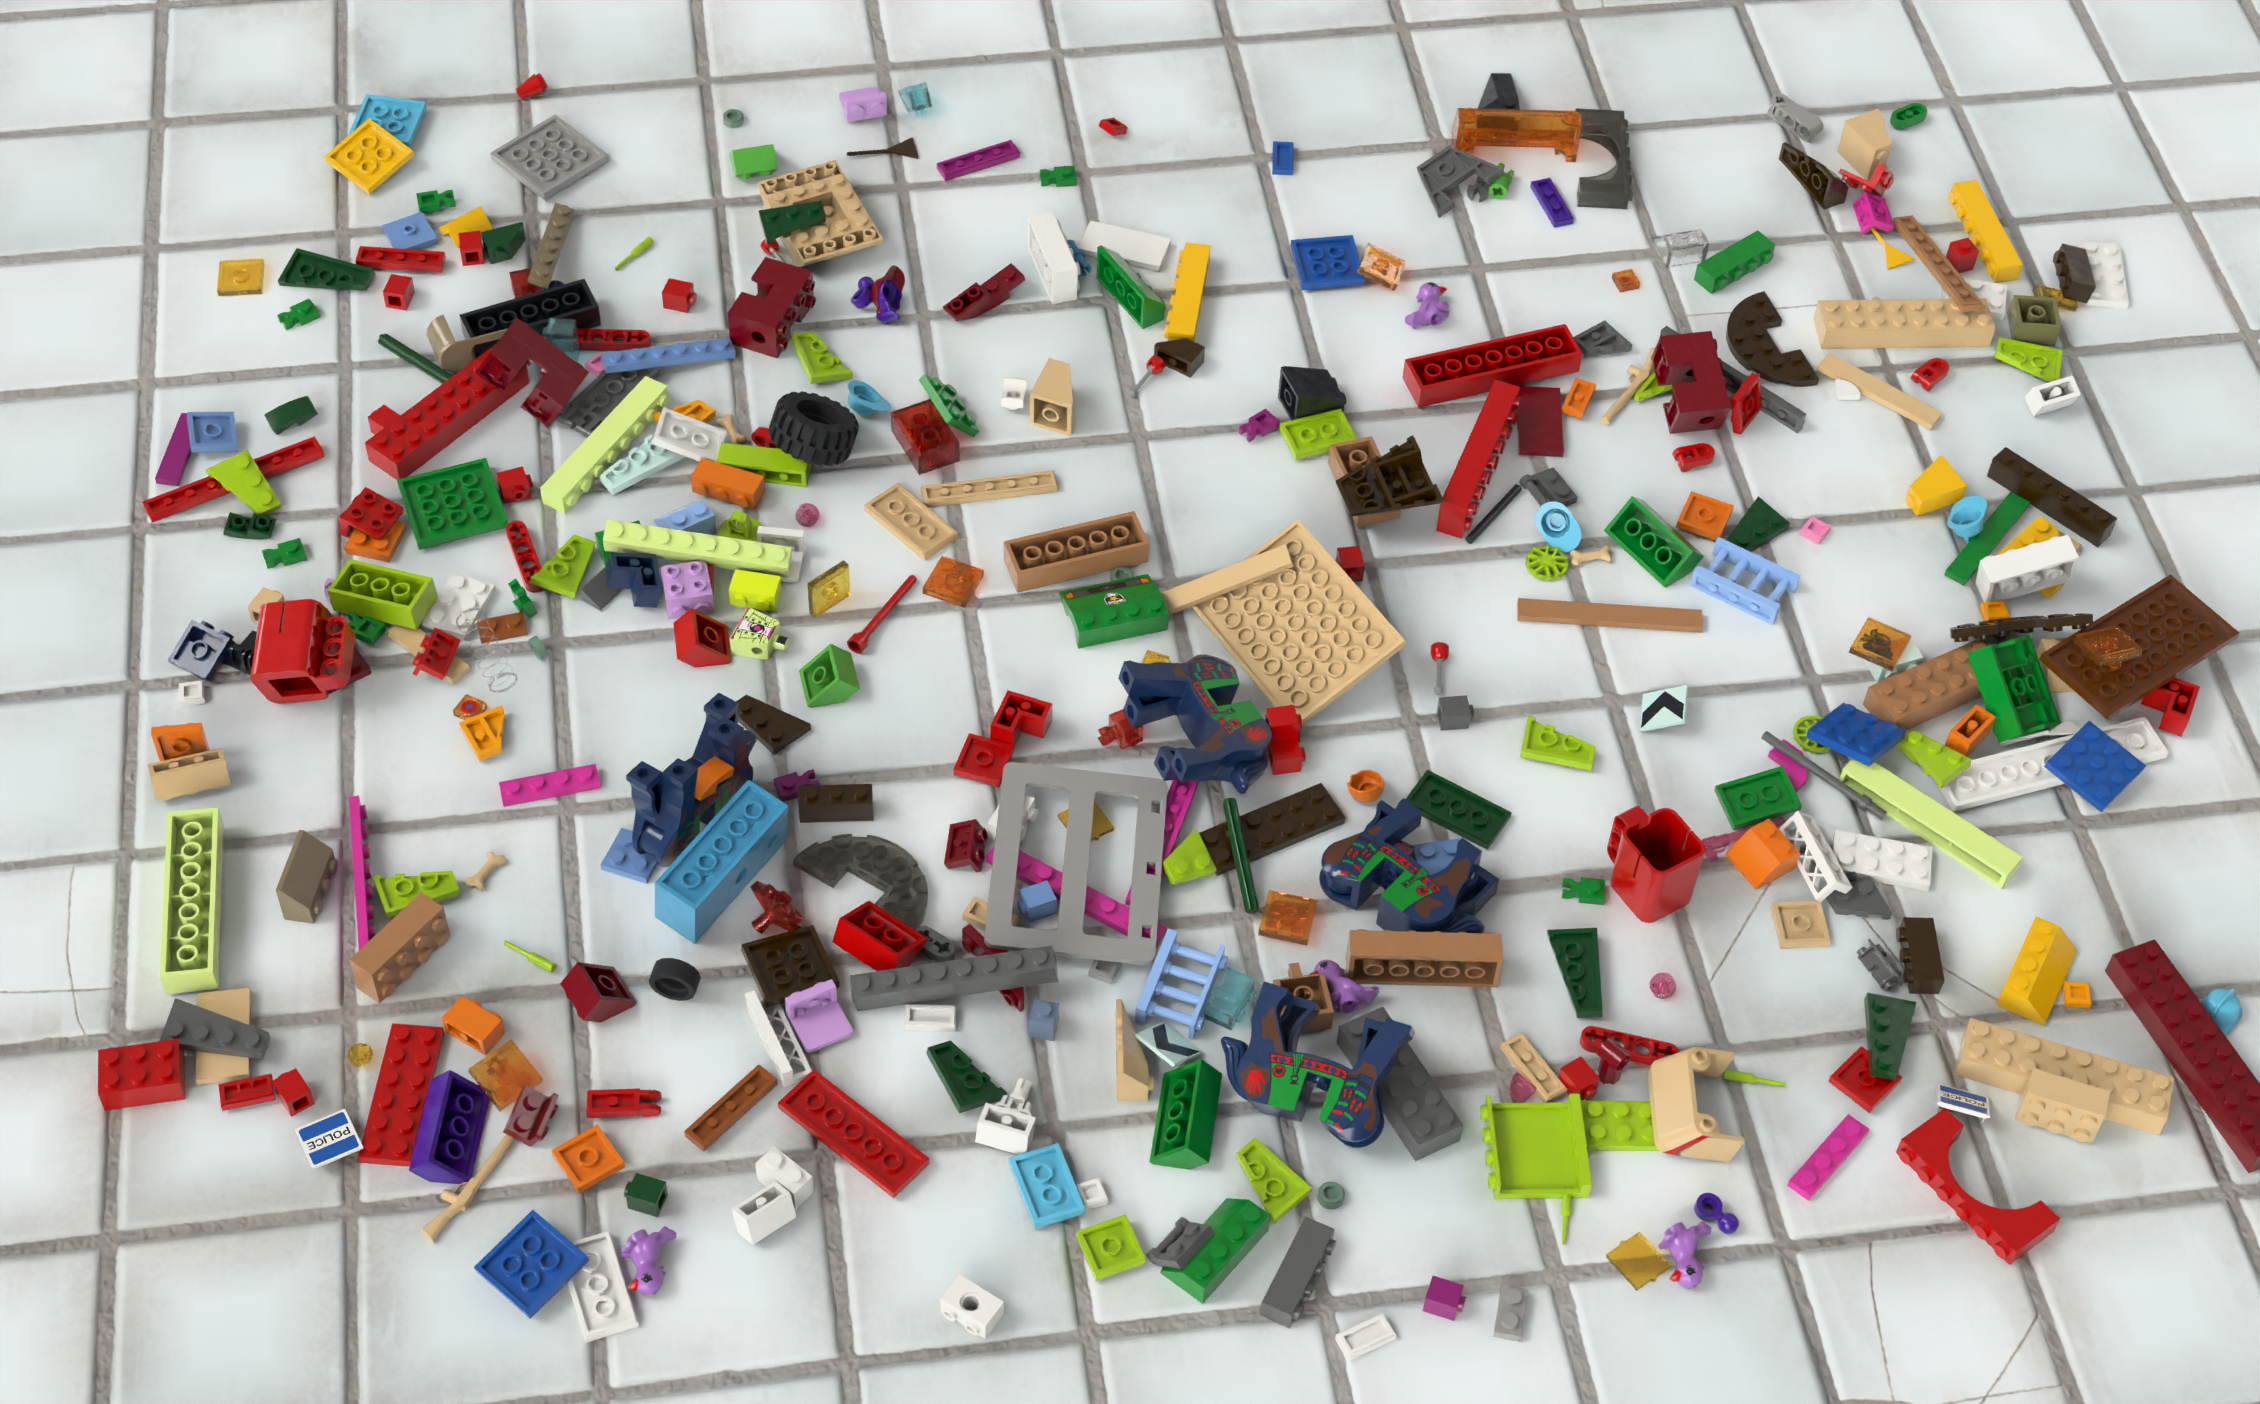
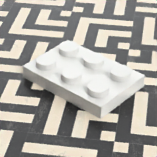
(1992, 291)
(688, 436)
(455, 597)

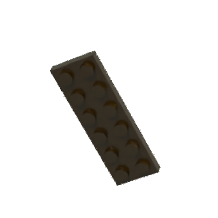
(1275, 826)

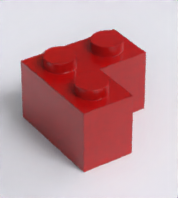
(2176, 702)
(1020, 714)
(1284, 747)

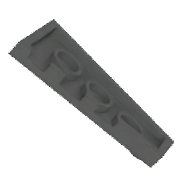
(213, 1033)

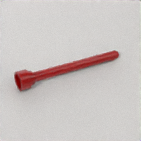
(859, 641)

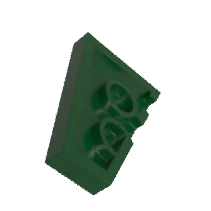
(786, 219)
(1758, 526)

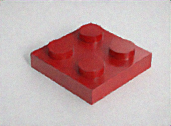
(1746, 403)
(983, 759)
(1854, 1081)

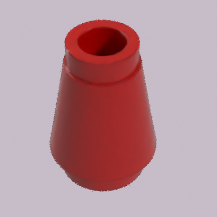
(533, 85)

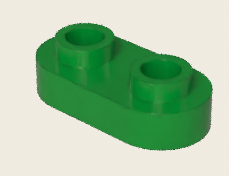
(1908, 115)

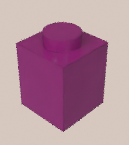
(1444, 1298)

